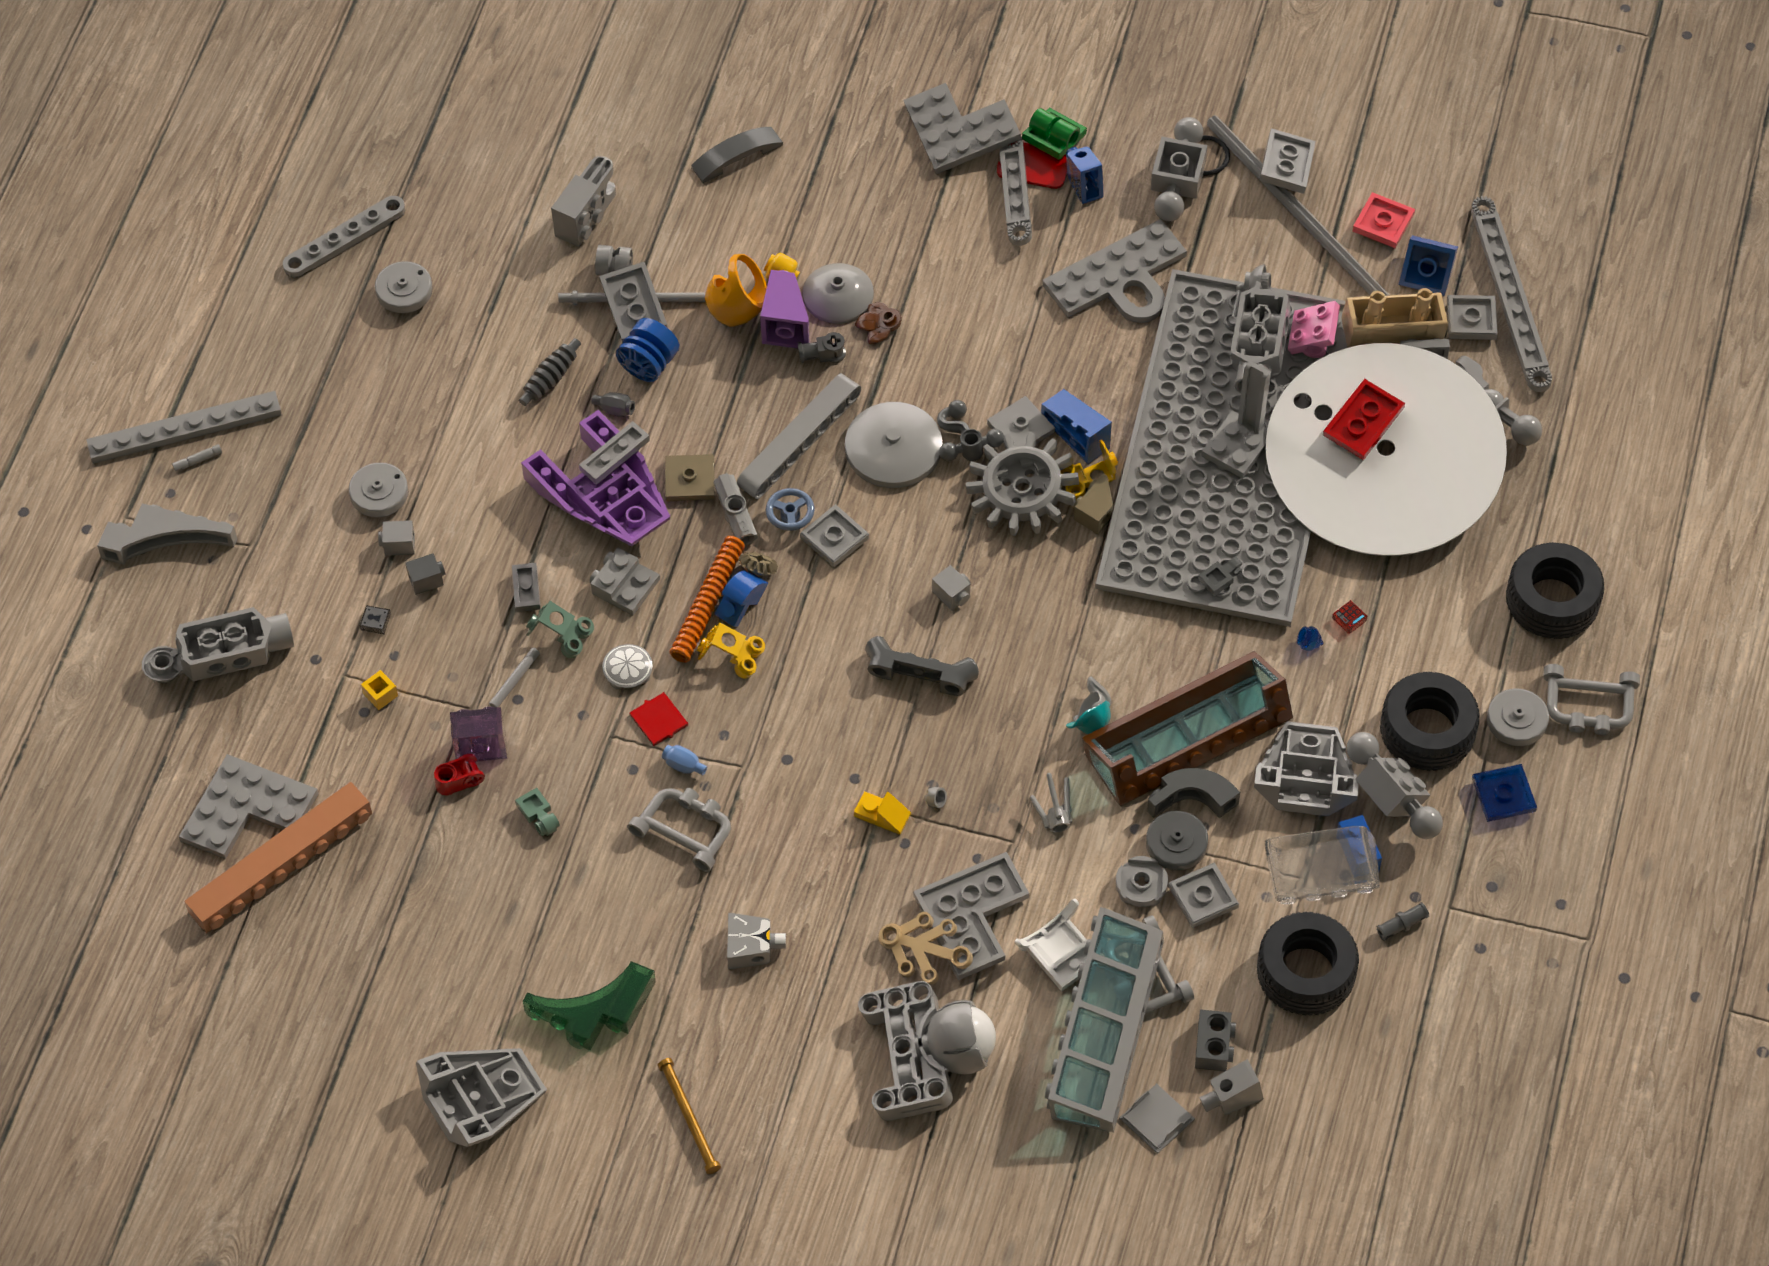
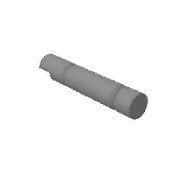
(197, 458)

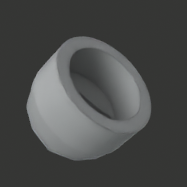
(936, 797)

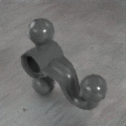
(971, 439)

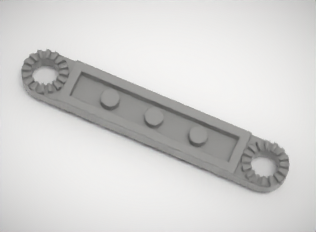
(1016, 192)
(344, 236)

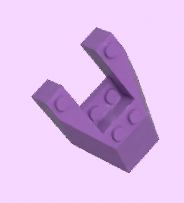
(619, 505)

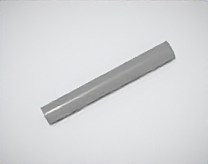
(514, 678)

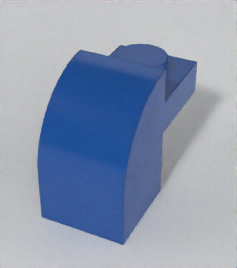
(739, 593)

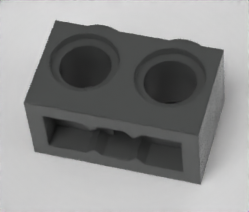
(1214, 1040)

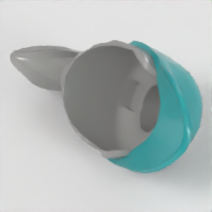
(1094, 710)

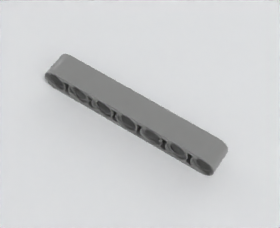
(799, 436)

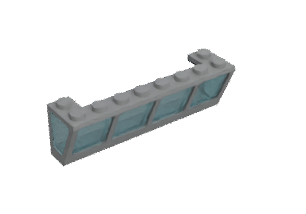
(1104, 1021)

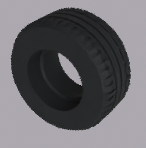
(1558, 563)
(1433, 692)
(1312, 932)

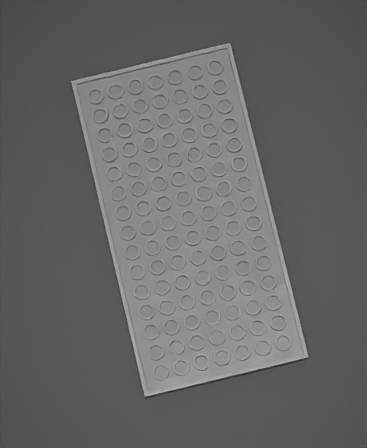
(1184, 511)

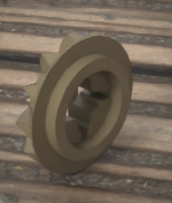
(758, 563)

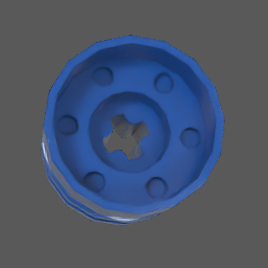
(647, 349)

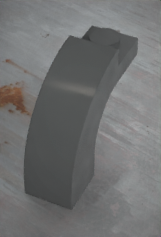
(1197, 785)

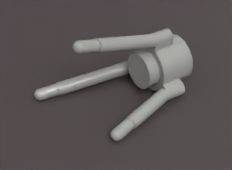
(1057, 818)

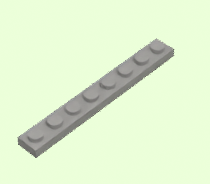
(183, 427)

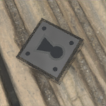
(375, 619)

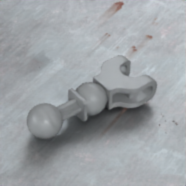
(1524, 429)

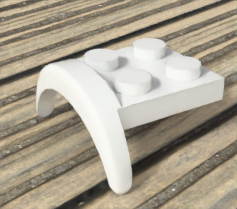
(1058, 947)

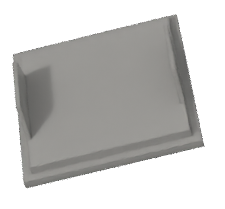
(1156, 1118)

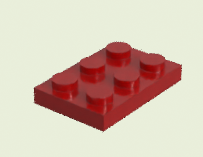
(1363, 419)

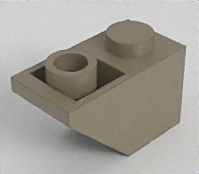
(1096, 506)

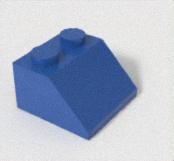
(1428, 265)

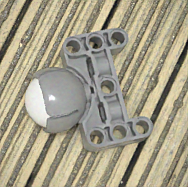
(945, 1040)

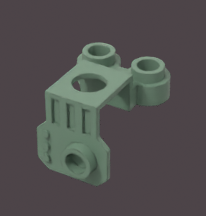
(568, 631)

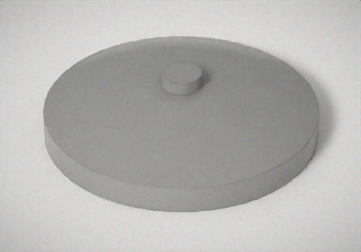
(893, 444)

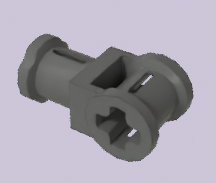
(823, 349)

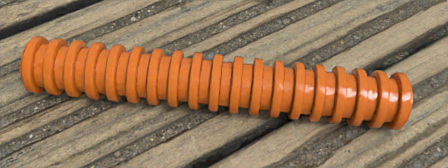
(707, 599)

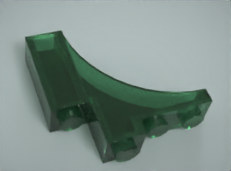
(584, 1016)

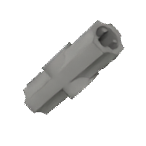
(731, 498)

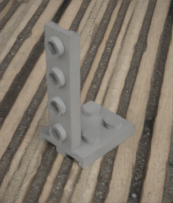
(1243, 435)

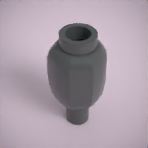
(615, 404)

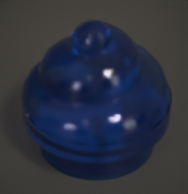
(1309, 638)

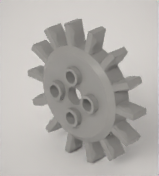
(1013, 467)

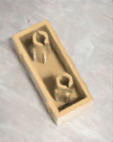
(1394, 318)

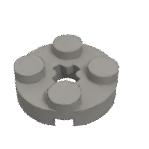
(1144, 895)

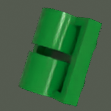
(1053, 132)

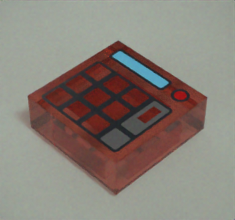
(1349, 617)

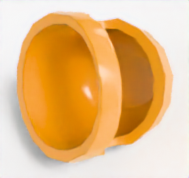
(728, 299)

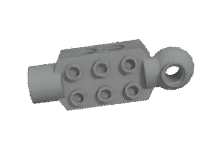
(219, 646)

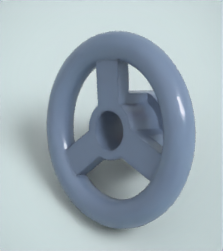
(790, 511)

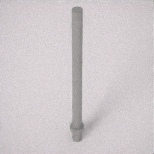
(576, 297)

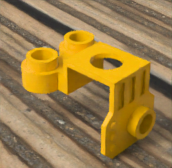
(1107, 466)
(741, 652)

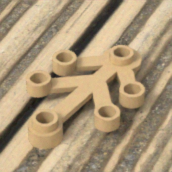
(922, 945)

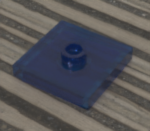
(1504, 792)

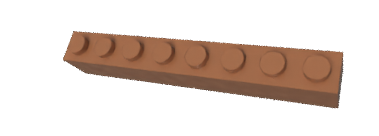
(278, 857)

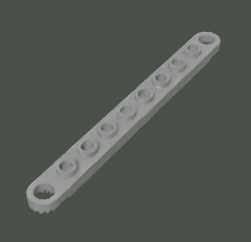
(1511, 294)

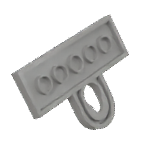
(1116, 268)

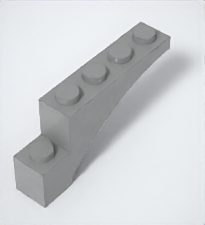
(161, 528)

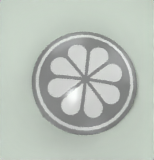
(627, 666)

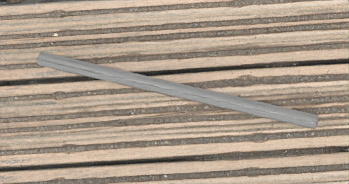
(1296, 208)

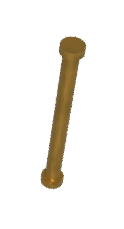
(666, 1065)

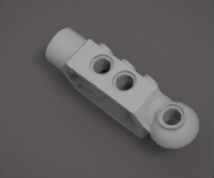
(1260, 325)

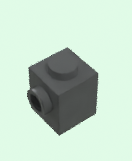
(425, 573)

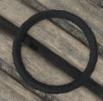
(1227, 155)

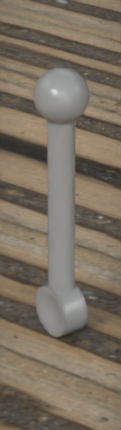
(1232, 319)

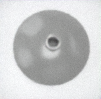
(838, 302)

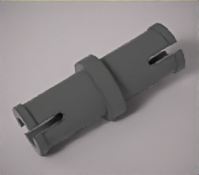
(1402, 921)

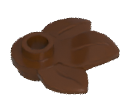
(877, 322)

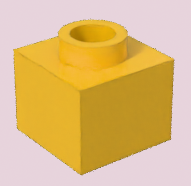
(379, 690)

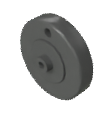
(1177, 840)

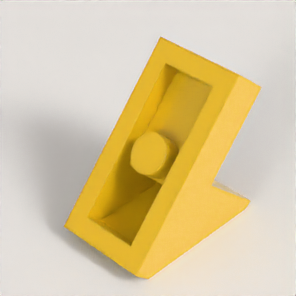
(882, 812)

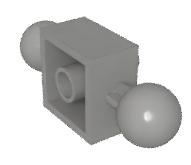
(1178, 168)
(1393, 786)

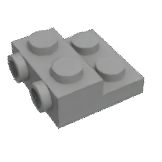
(623, 581)

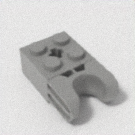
(584, 202)

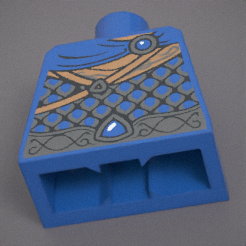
(1083, 164)

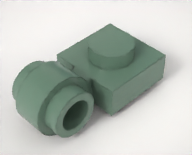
(534, 807)

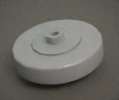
(403, 287)
(378, 489)
(1517, 717)

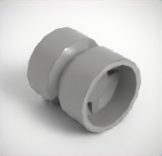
(611, 260)

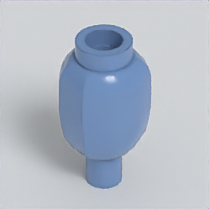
(683, 760)

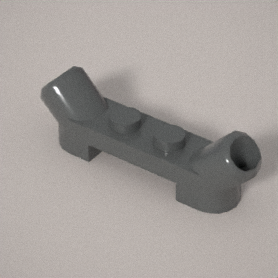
(952, 677)

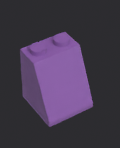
(784, 312)

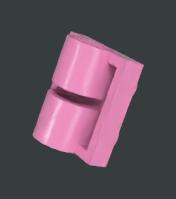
(1314, 329)

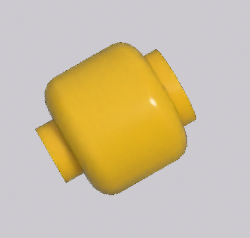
(781, 262)

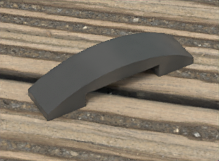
(734, 149)

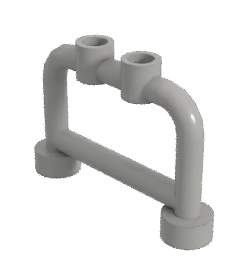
(1627, 683)
(710, 810)
(1175, 991)

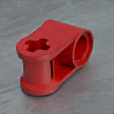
(459, 774)

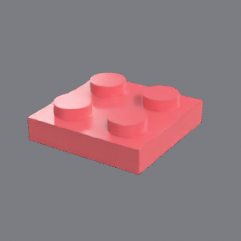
(1383, 220)

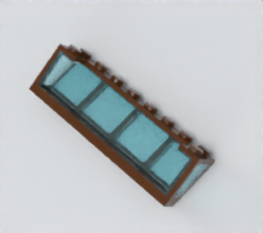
(1188, 726)

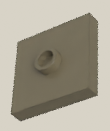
(689, 477)

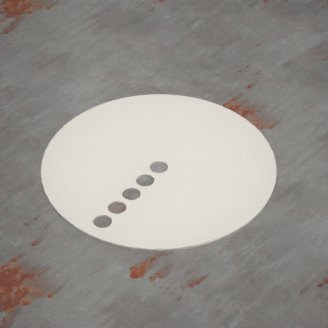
(1398, 504)

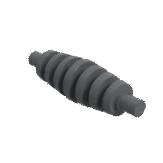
(550, 372)

